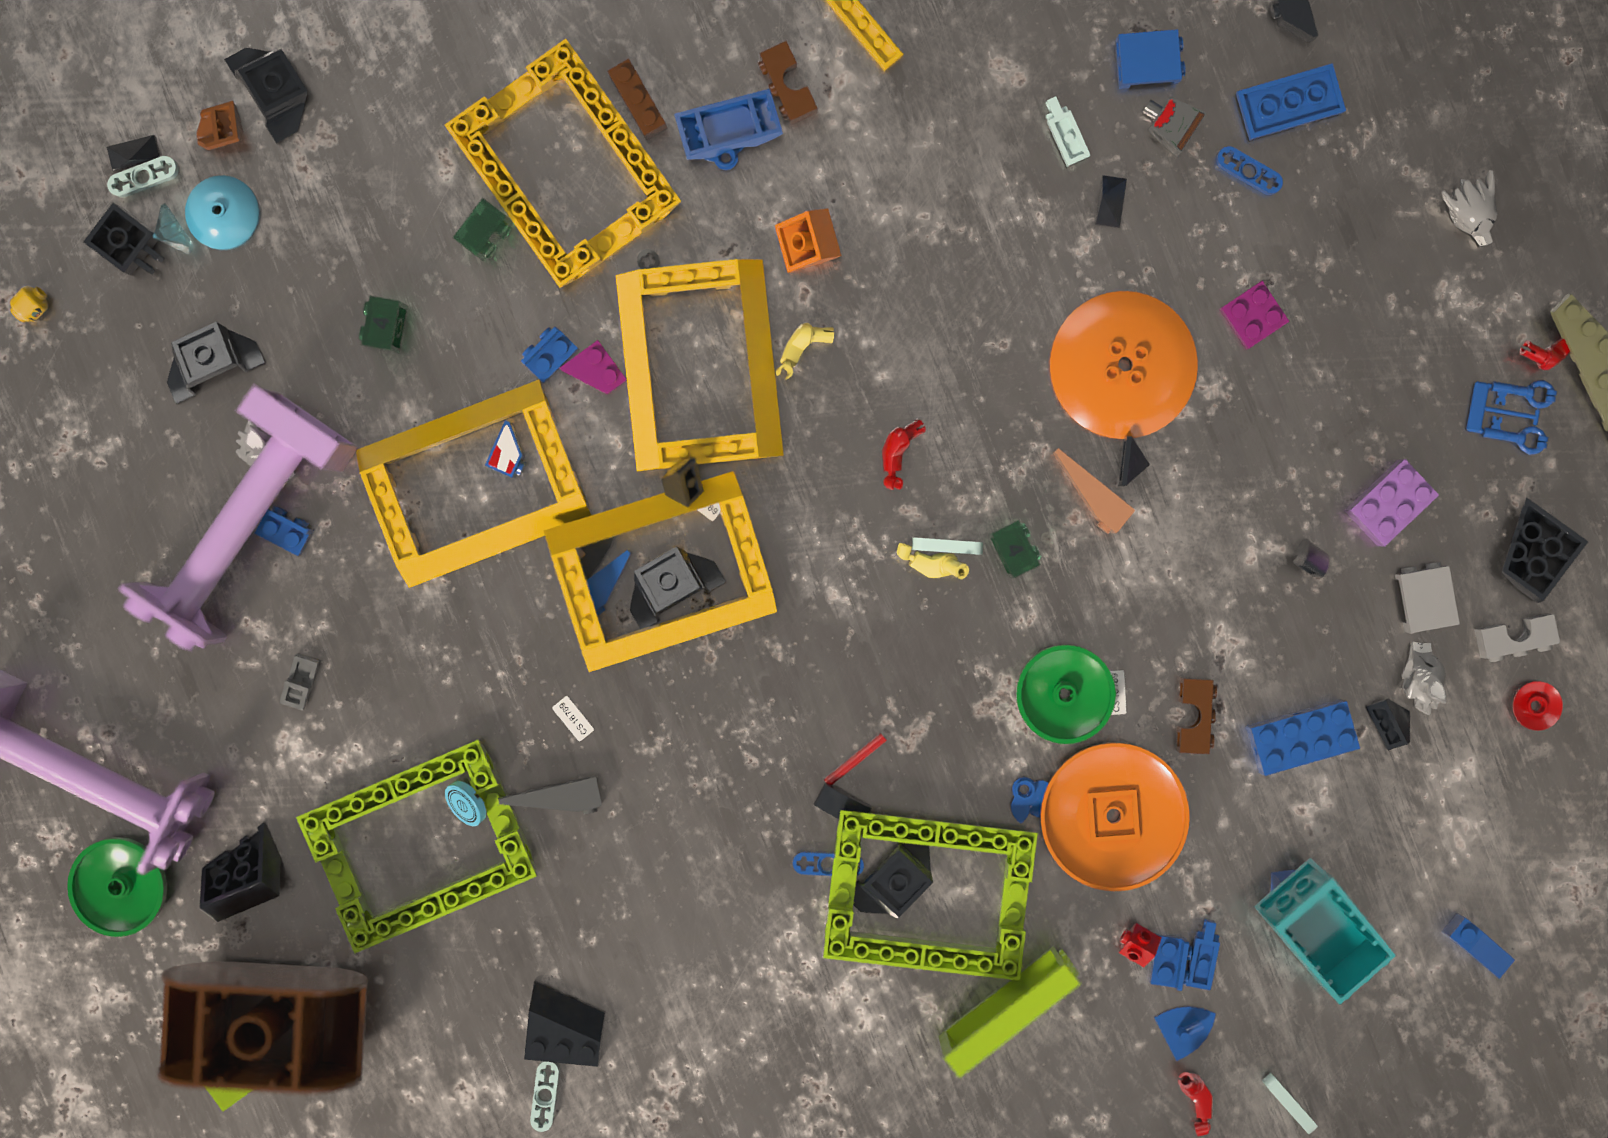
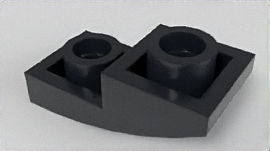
(834, 799)

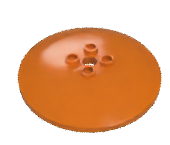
(1088, 372)
(1120, 852)

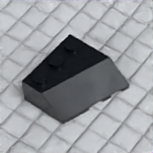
(1540, 552)
(242, 876)
(563, 1029)

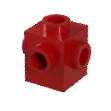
(1139, 944)

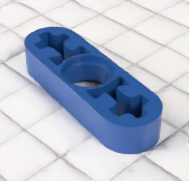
(1261, 185)
(810, 857)

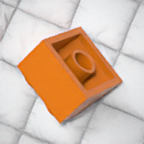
(807, 240)

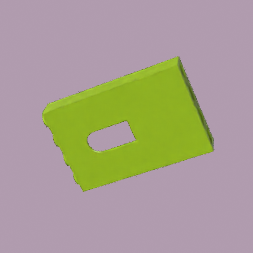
(1008, 1011)

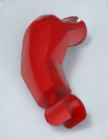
(1547, 357)
(893, 451)
(1196, 1089)

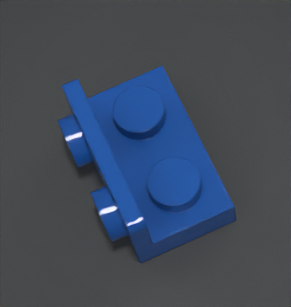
(548, 354)
(284, 531)
(1170, 962)

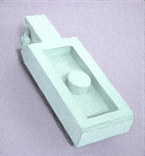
(1066, 133)

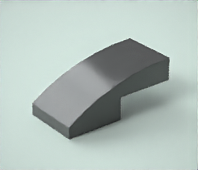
(300, 681)

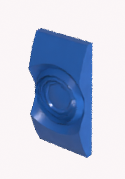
(728, 125)

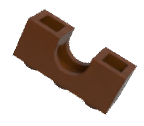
(637, 99)
(795, 104)
(1198, 736)

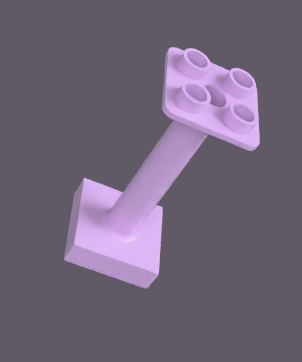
(293, 437)
(160, 815)

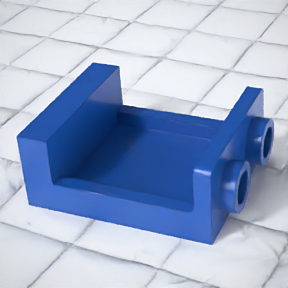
(1149, 58)

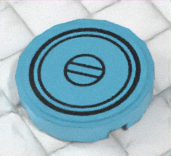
(464, 803)

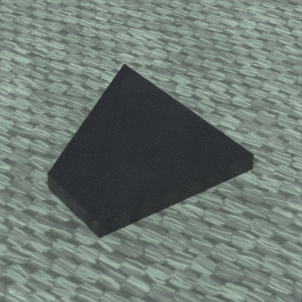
(133, 152)
(1110, 201)
(1132, 461)
(1391, 722)

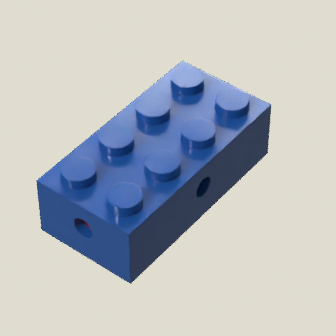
(1303, 737)

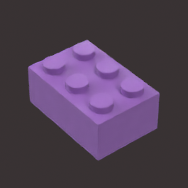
(1391, 502)

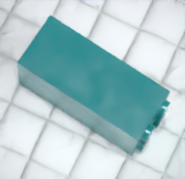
(1325, 931)

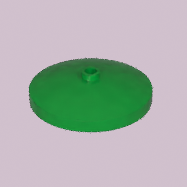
(1088, 699)
(97, 891)

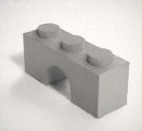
(1538, 633)

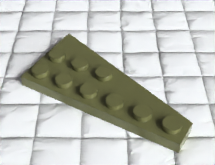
(1588, 349)

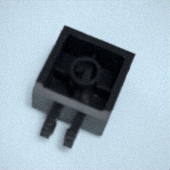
(137, 244)

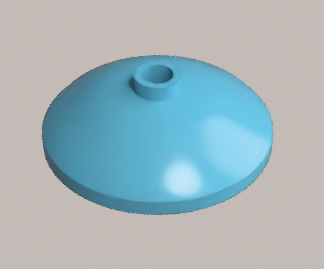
(238, 215)

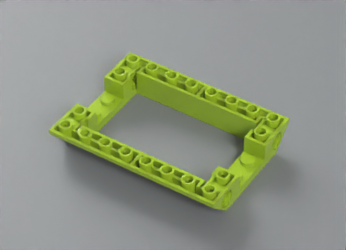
(353, 910)
(997, 962)

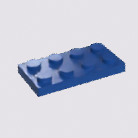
(1290, 101)

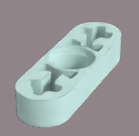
(128, 189)
(947, 546)
(1289, 1103)
(549, 1113)

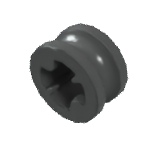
(644, 253)

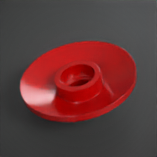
(1548, 710)

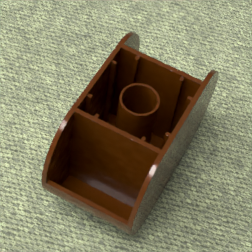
(262, 1027)

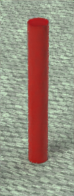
(855, 759)

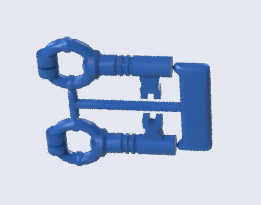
(1478, 407)

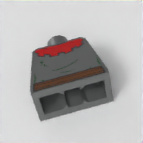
(1173, 123)

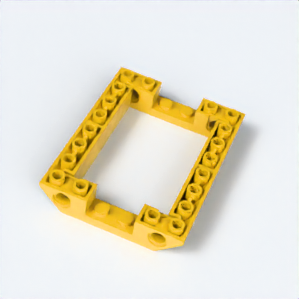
(542, 74)
(718, 275)
(404, 545)
(754, 577)

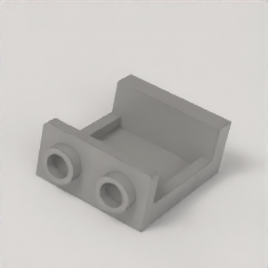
(1428, 598)

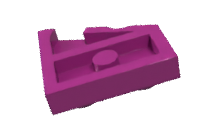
(595, 369)

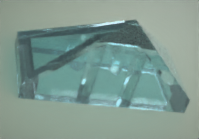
(170, 231)

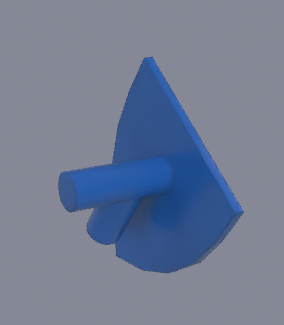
(1185, 1028)

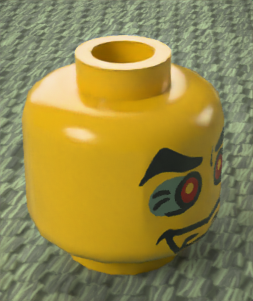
(29, 304)

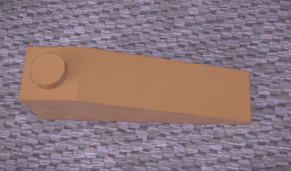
(1100, 500)

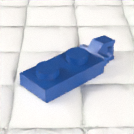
(1204, 956)

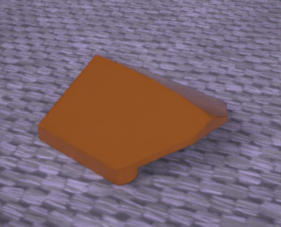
(219, 126)

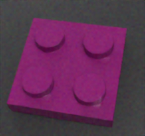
(1254, 315)

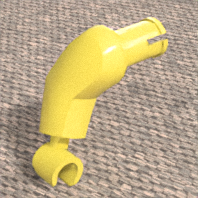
(801, 338)
(933, 565)

